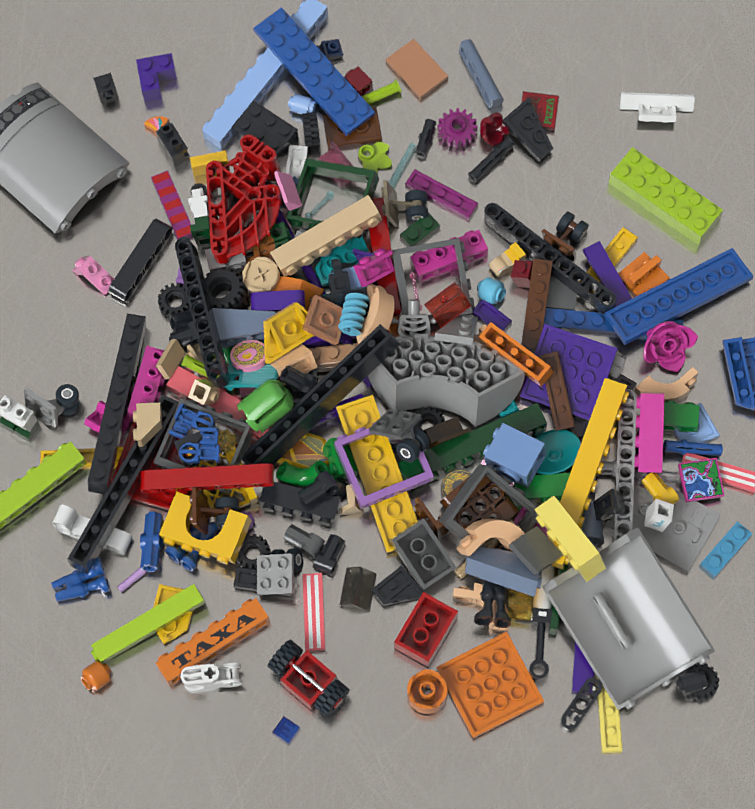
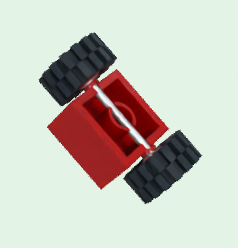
(308, 678)

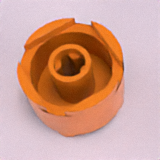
(435, 699)

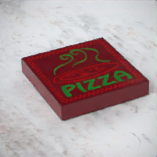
(545, 106)

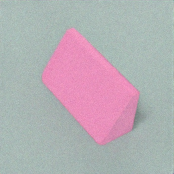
(288, 190)

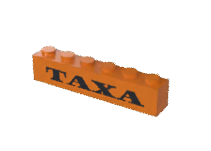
(214, 640)

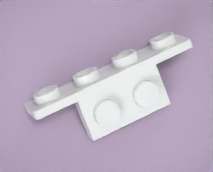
(657, 106)

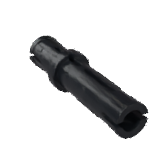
(496, 154)

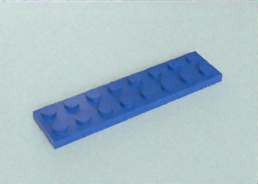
(314, 71)
(678, 295)

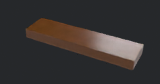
(558, 393)

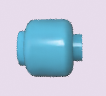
(491, 290)

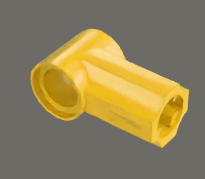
(659, 489)

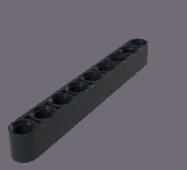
(546, 250)
(205, 318)

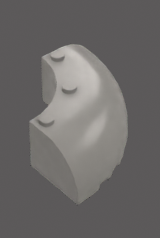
(447, 377)

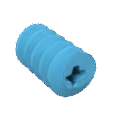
(352, 313)

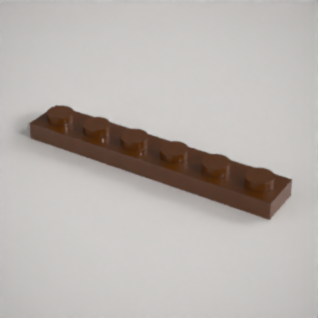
(536, 304)

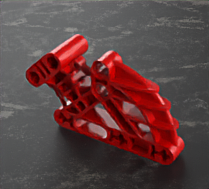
(254, 164)

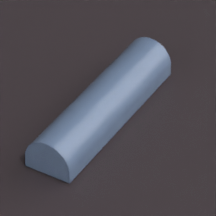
(480, 74)

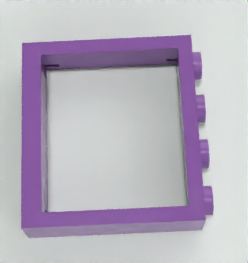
(365, 501)

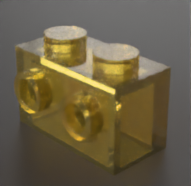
(521, 605)

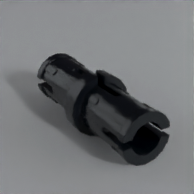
(425, 137)

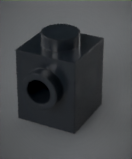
(105, 87)

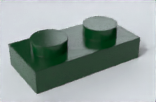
(420, 231)

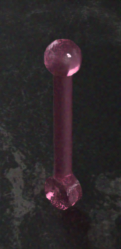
(413, 275)

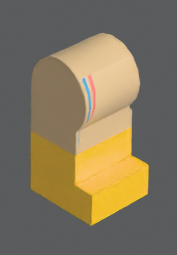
(504, 263)

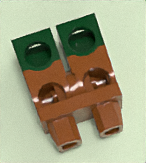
(279, 235)

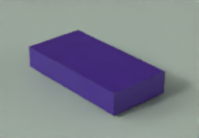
(488, 313)

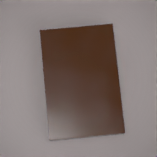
(365, 134)

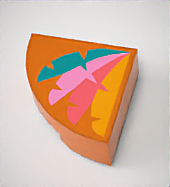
(155, 123)

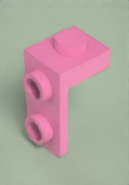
(94, 273)

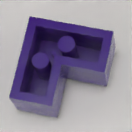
(155, 70)

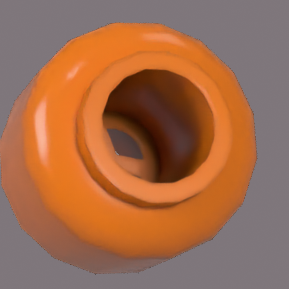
(96, 676)

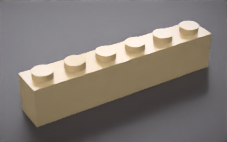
(326, 236)

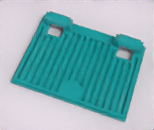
(250, 379)

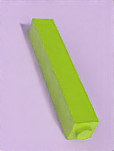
(147, 624)

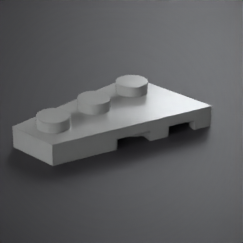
(459, 330)

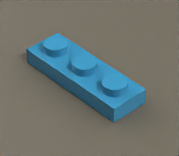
(725, 549)

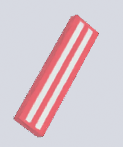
(730, 474)
(313, 612)

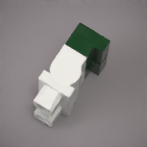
(199, 208)
(18, 418)

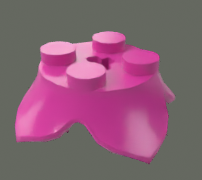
(672, 354)

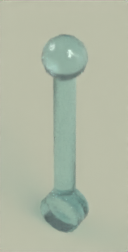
(329, 195)

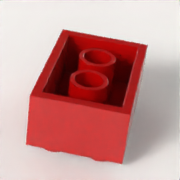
(425, 629)

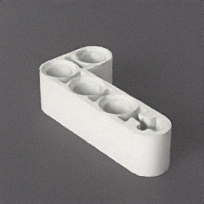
(72, 524)

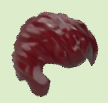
(492, 129)

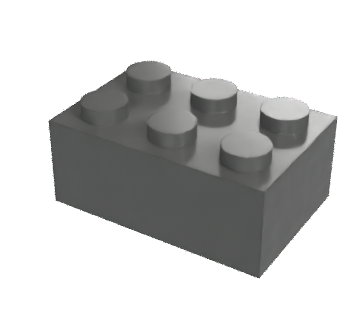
(422, 554)

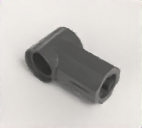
(308, 543)

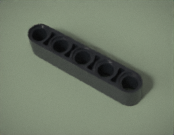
(140, 260)

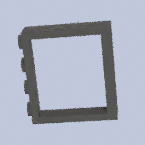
(462, 268)
(224, 418)
(503, 483)

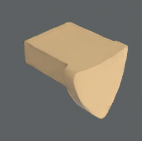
(352, 506)

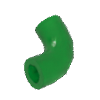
(300, 476)

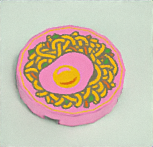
(248, 355)

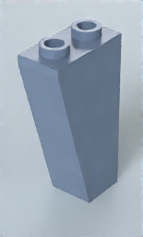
(239, 325)
(502, 569)

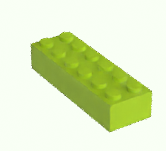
(665, 196)

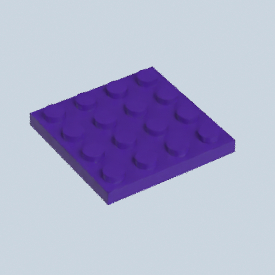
(584, 368)

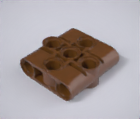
(504, 511)

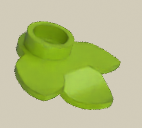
(377, 157)

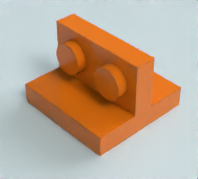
(643, 274)

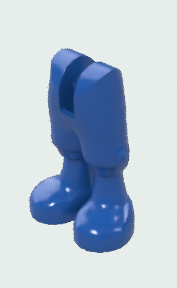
(189, 561)
(75, 584)

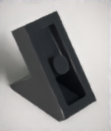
(608, 504)

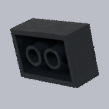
(267, 128)

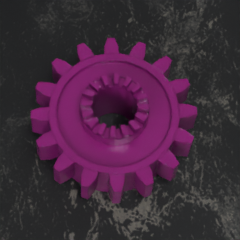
(457, 119)

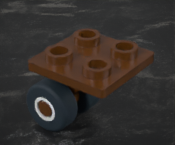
(566, 227)
(201, 512)

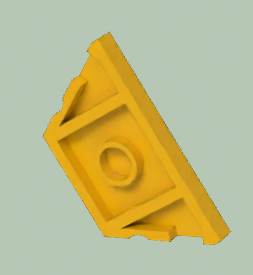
(284, 331)

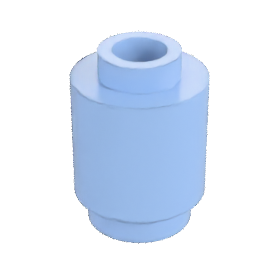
(301, 104)

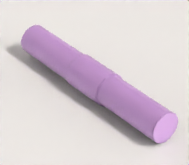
(131, 579)

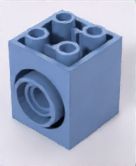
(514, 455)

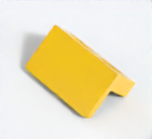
(200, 162)

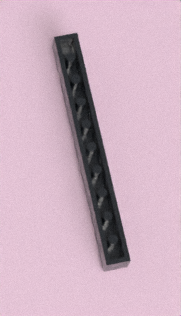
(322, 398)
(117, 404)
(119, 494)

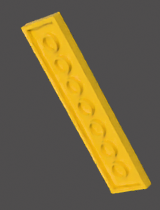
(377, 469)

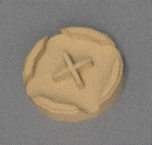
(261, 275)

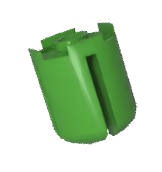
(266, 405)

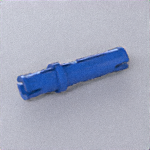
(679, 447)

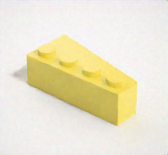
(570, 539)

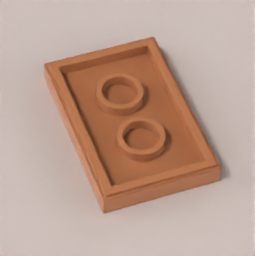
(416, 69)

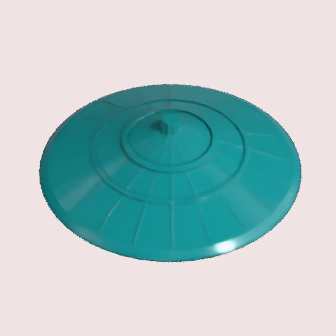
(560, 449)

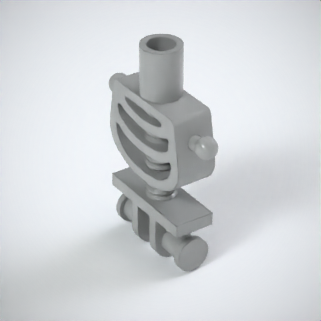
(413, 314)

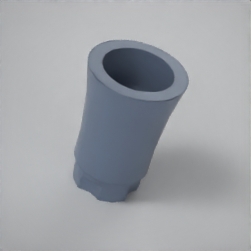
(592, 528)

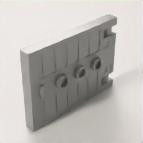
(689, 523)

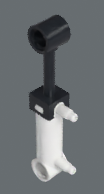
(541, 618)

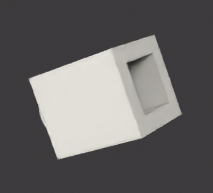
(659, 515)

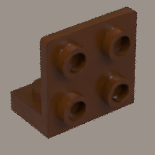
(422, 512)

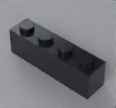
(288, 502)

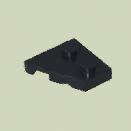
(397, 588)

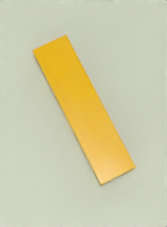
(617, 249)

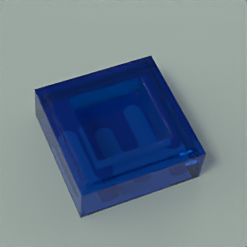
(286, 730)

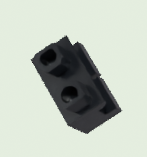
(172, 144)

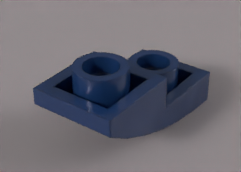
(331, 49)

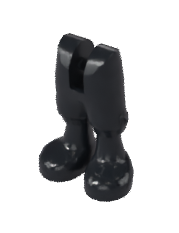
(488, 594)

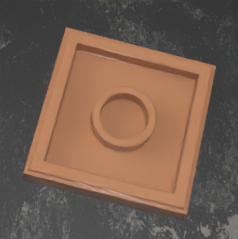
(323, 320)

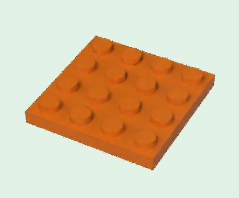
(490, 685)

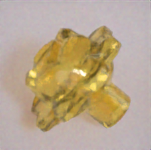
(226, 440)

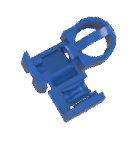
(188, 418)
(207, 447)

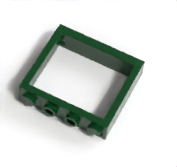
(331, 170)

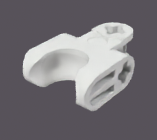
(199, 677)

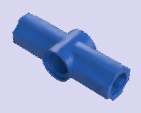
(151, 542)

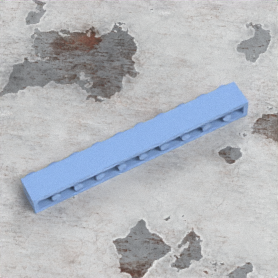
(259, 78)

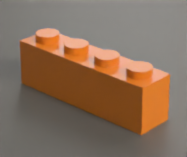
(513, 351)

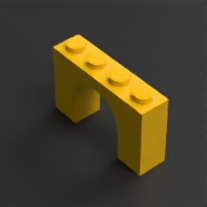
(223, 546)

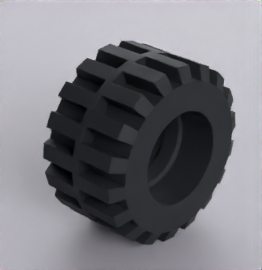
(223, 280)

